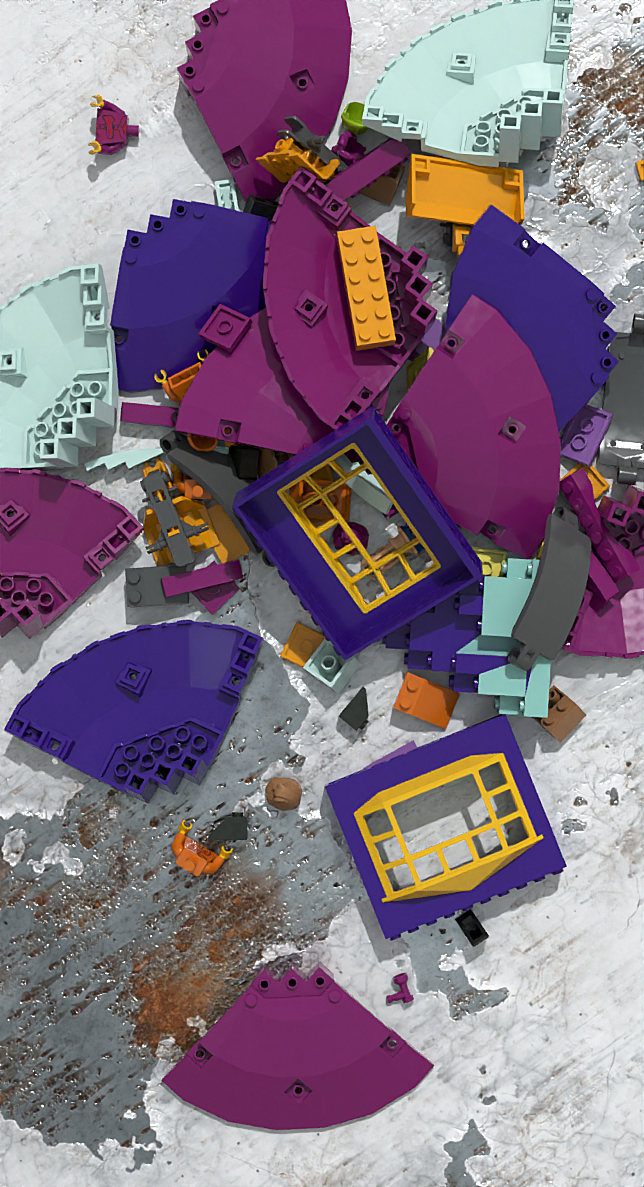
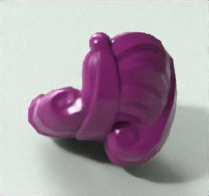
(348, 149)
(341, 539)

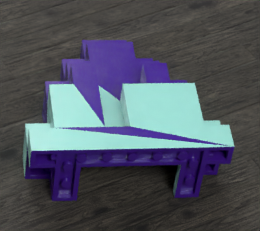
(474, 638)

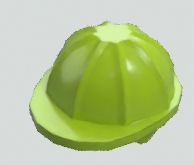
(352, 118)

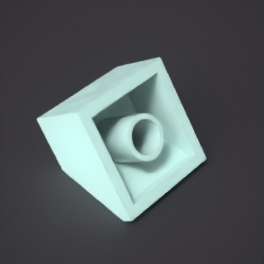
(331, 668)

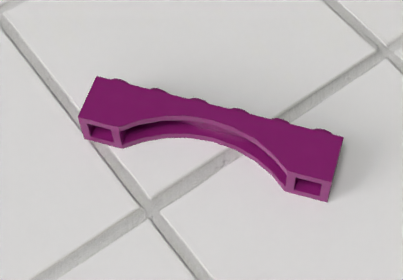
(580, 496)

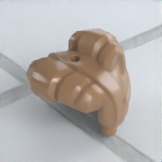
(283, 793)

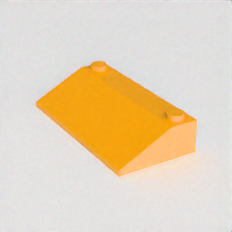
(461, 190)

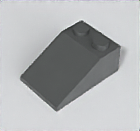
(146, 589)

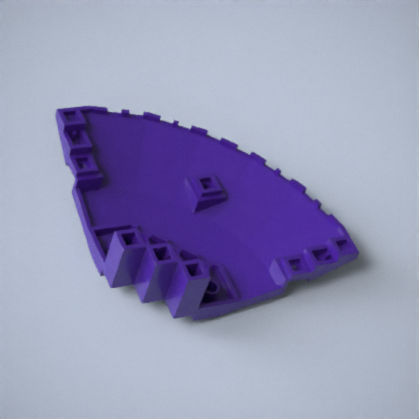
(175, 284)
(544, 302)
(148, 727)

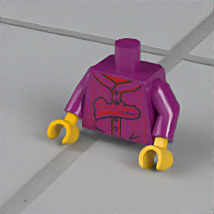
(111, 128)

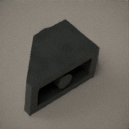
(261, 206)
(356, 711)
(232, 828)

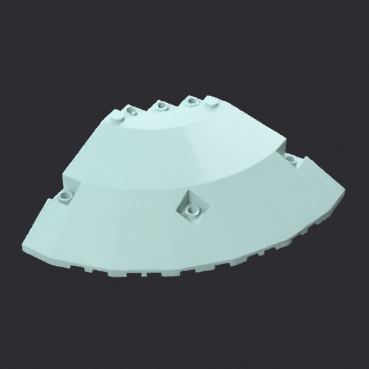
(479, 83)
(60, 370)

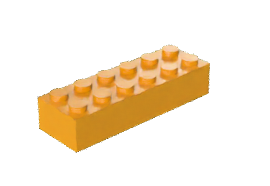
(365, 288)

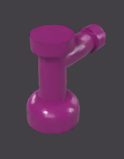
(404, 994)

